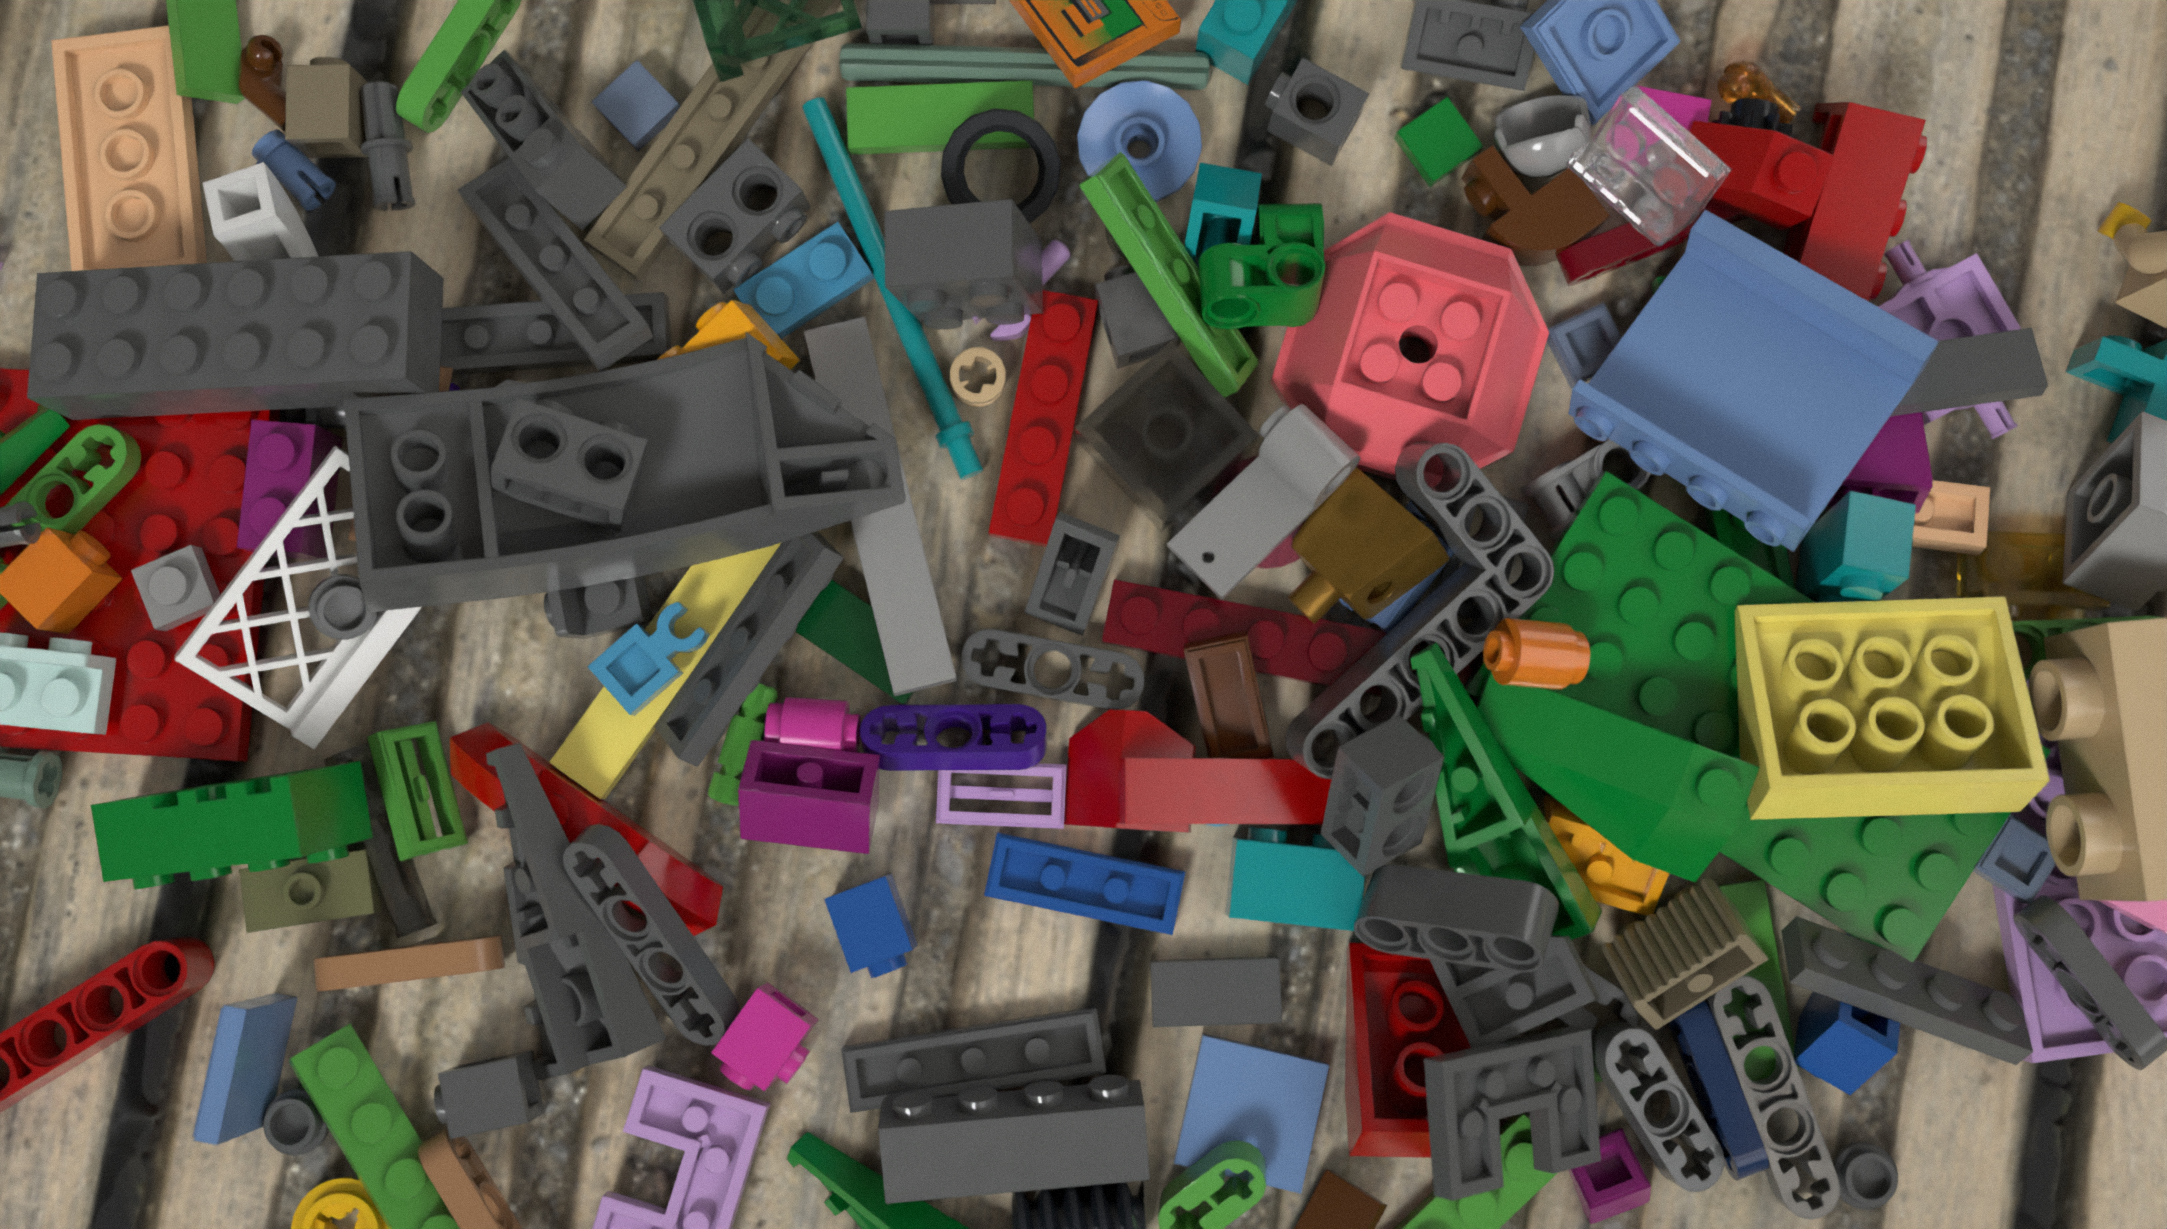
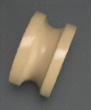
(966, 361)

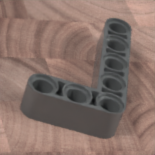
(1435, 618)

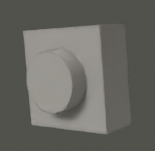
(176, 587)

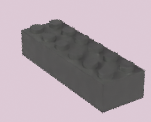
(235, 335)

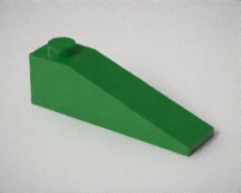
(1630, 782)

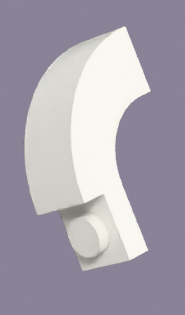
(256, 216)

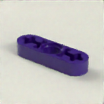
(933, 719)

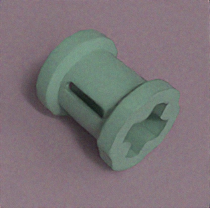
(30, 777)

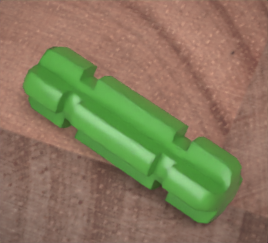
(741, 731)

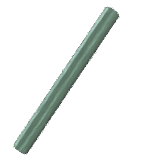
(1003, 64)

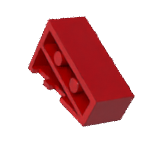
(1860, 196)

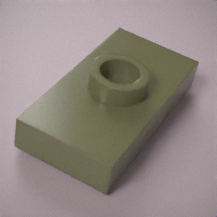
(309, 892)

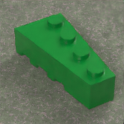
(233, 824)

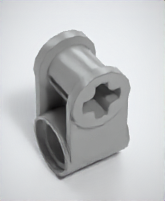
(1565, 486)

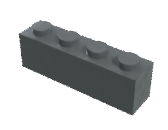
(1013, 1139)

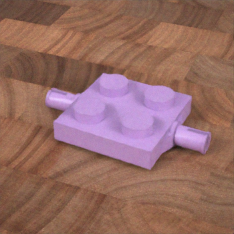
(1951, 306)

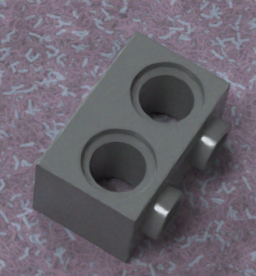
(723, 207)
(563, 479)
(1381, 794)

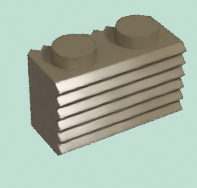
(1683, 953)

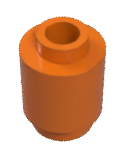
(1536, 654)

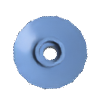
(1149, 115)

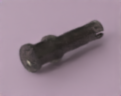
(396, 878)

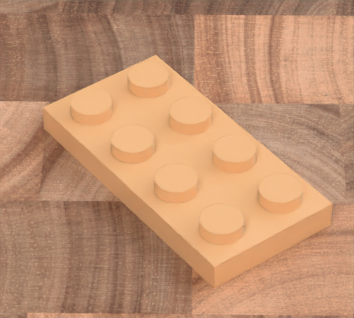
(127, 152)

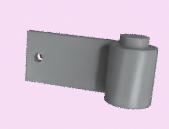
(1267, 501)

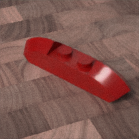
(686, 886)

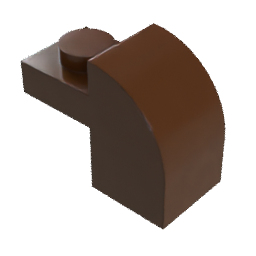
(1534, 224)

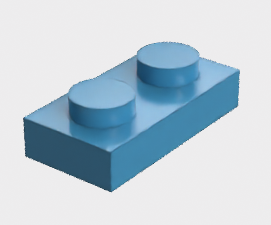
(806, 281)

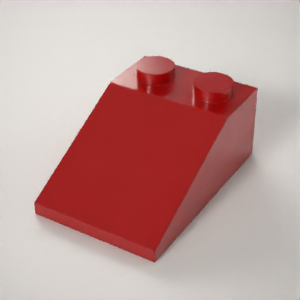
(1392, 1024)

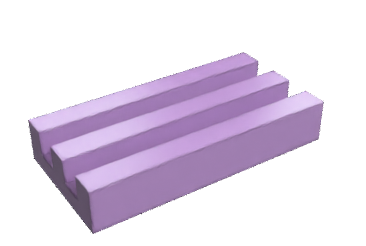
(1056, 796)

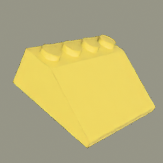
(1885, 709)

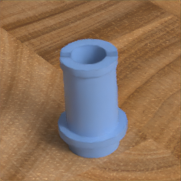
(293, 169)

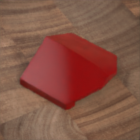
(1094, 765)

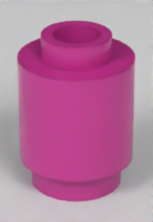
(813, 724)

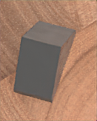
(1072, 573)

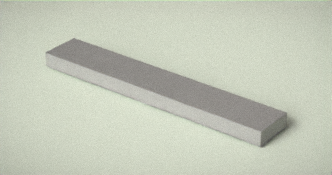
(890, 538)

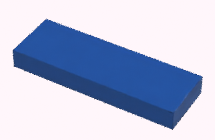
(1084, 883)

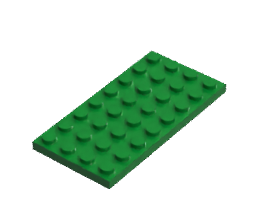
(1663, 653)

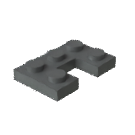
(1479, 1085)

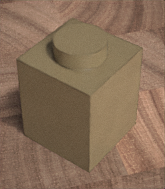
(325, 109)

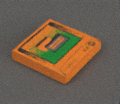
(1097, 34)

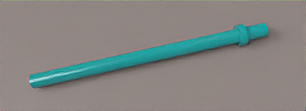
(953, 432)

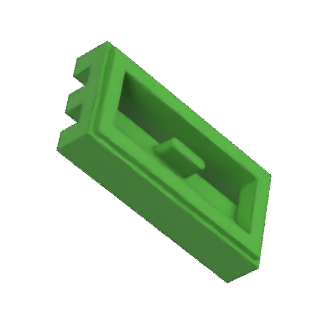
(407, 791)

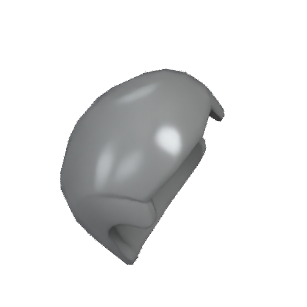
(1542, 134)

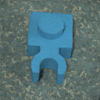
(642, 664)

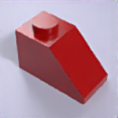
(1771, 173)

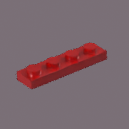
(1043, 419)

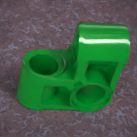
(1252, 282)

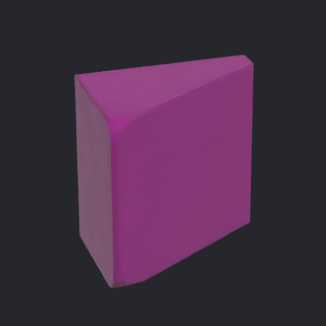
(1614, 1182)

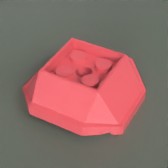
(1430, 285)

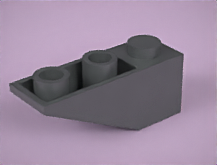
(542, 141)

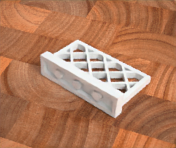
(342, 666)

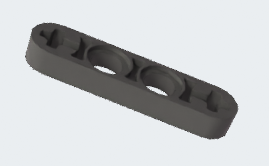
(693, 999)
(1777, 1091)

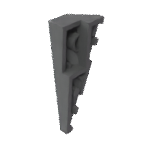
(580, 978)

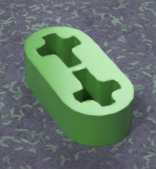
(1205, 1186)

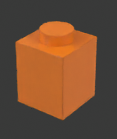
(58, 579)

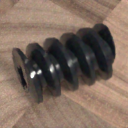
(1071, 1212)

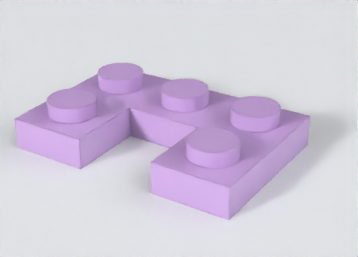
(719, 1143)

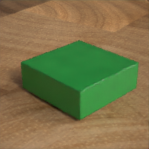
(1438, 142)

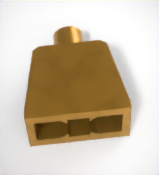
(1362, 551)

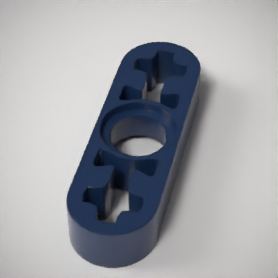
(1718, 1091)

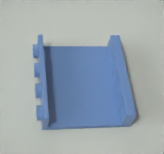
(1752, 382)

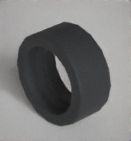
(1005, 121)

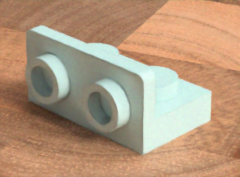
(54, 686)

